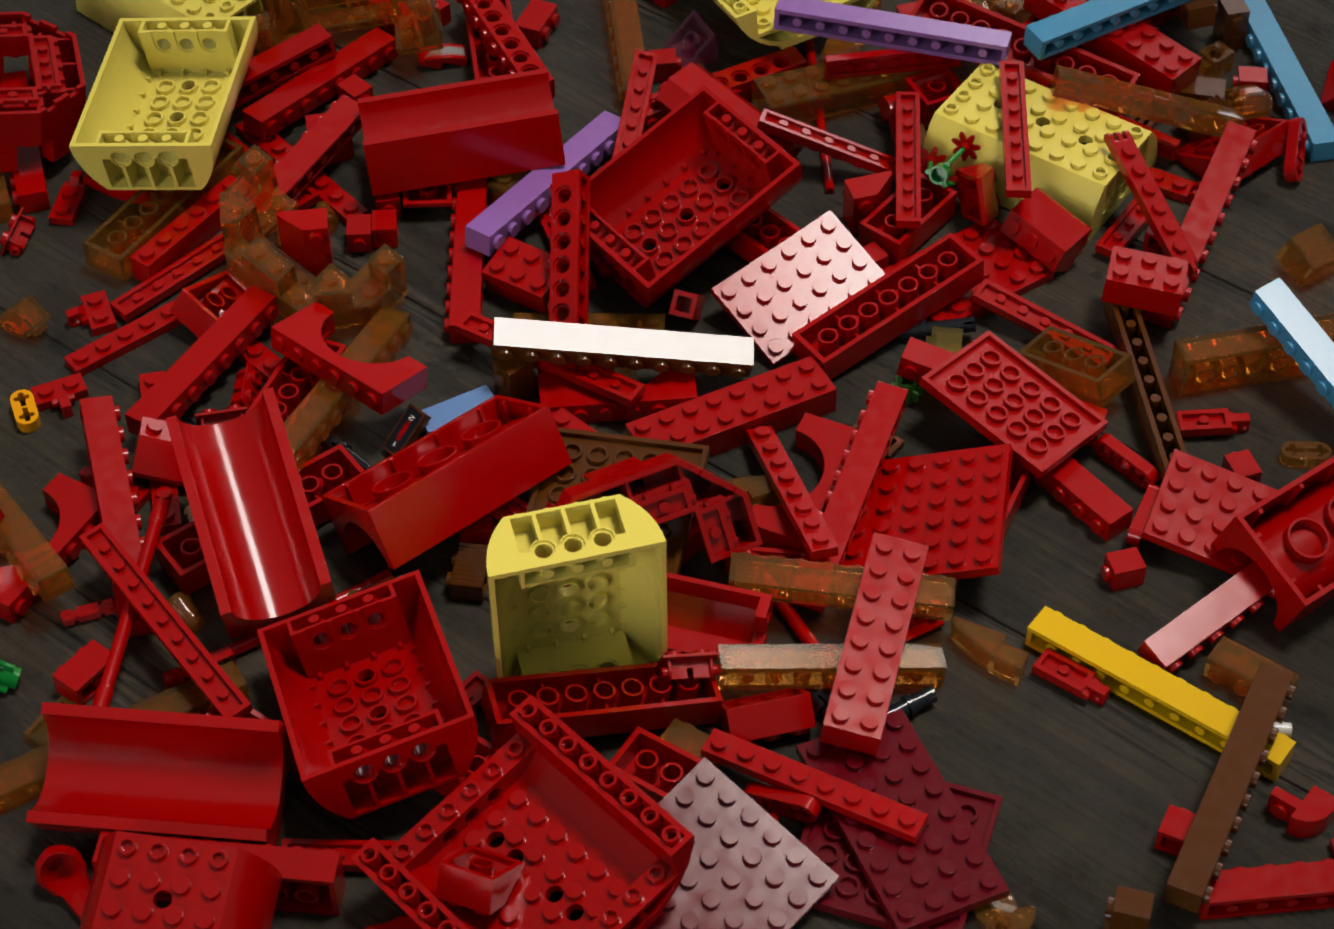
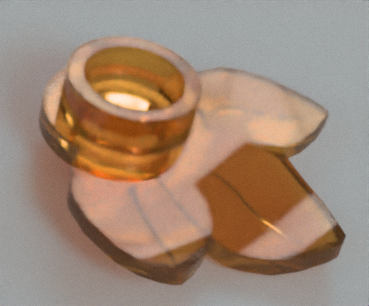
(1006, 914)

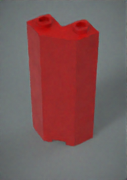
(693, 77)
(713, 614)

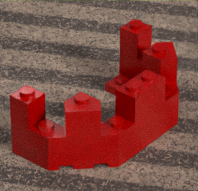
(56, 93)
(672, 488)

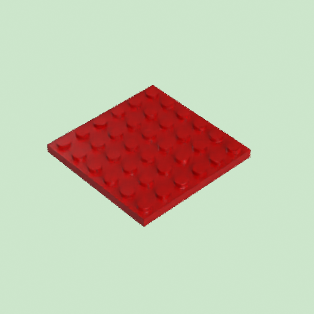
(943, 502)

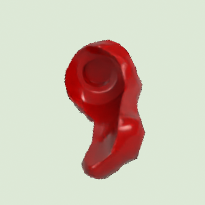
(65, 875)

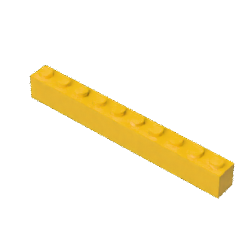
(1149, 686)

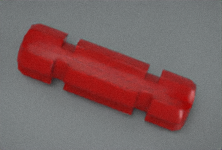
(88, 612)

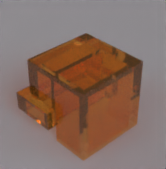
(1308, 255)

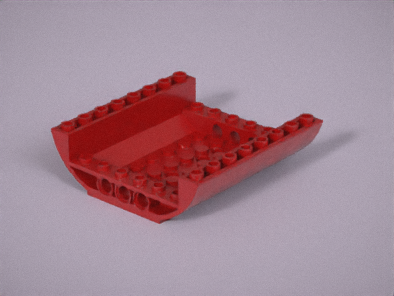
(568, 816)

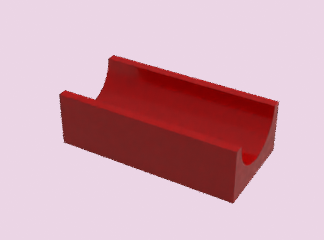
(460, 132)
(448, 479)
(252, 518)
(1291, 542)
(163, 774)

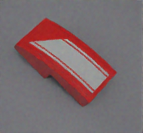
(451, 54)

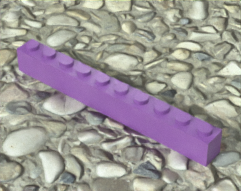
(893, 30)
(532, 193)

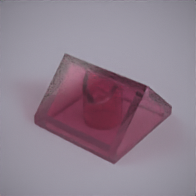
(694, 41)

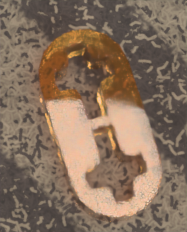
(1304, 454)

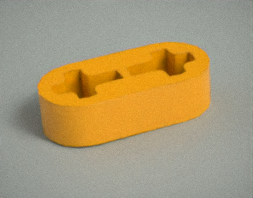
(29, 409)

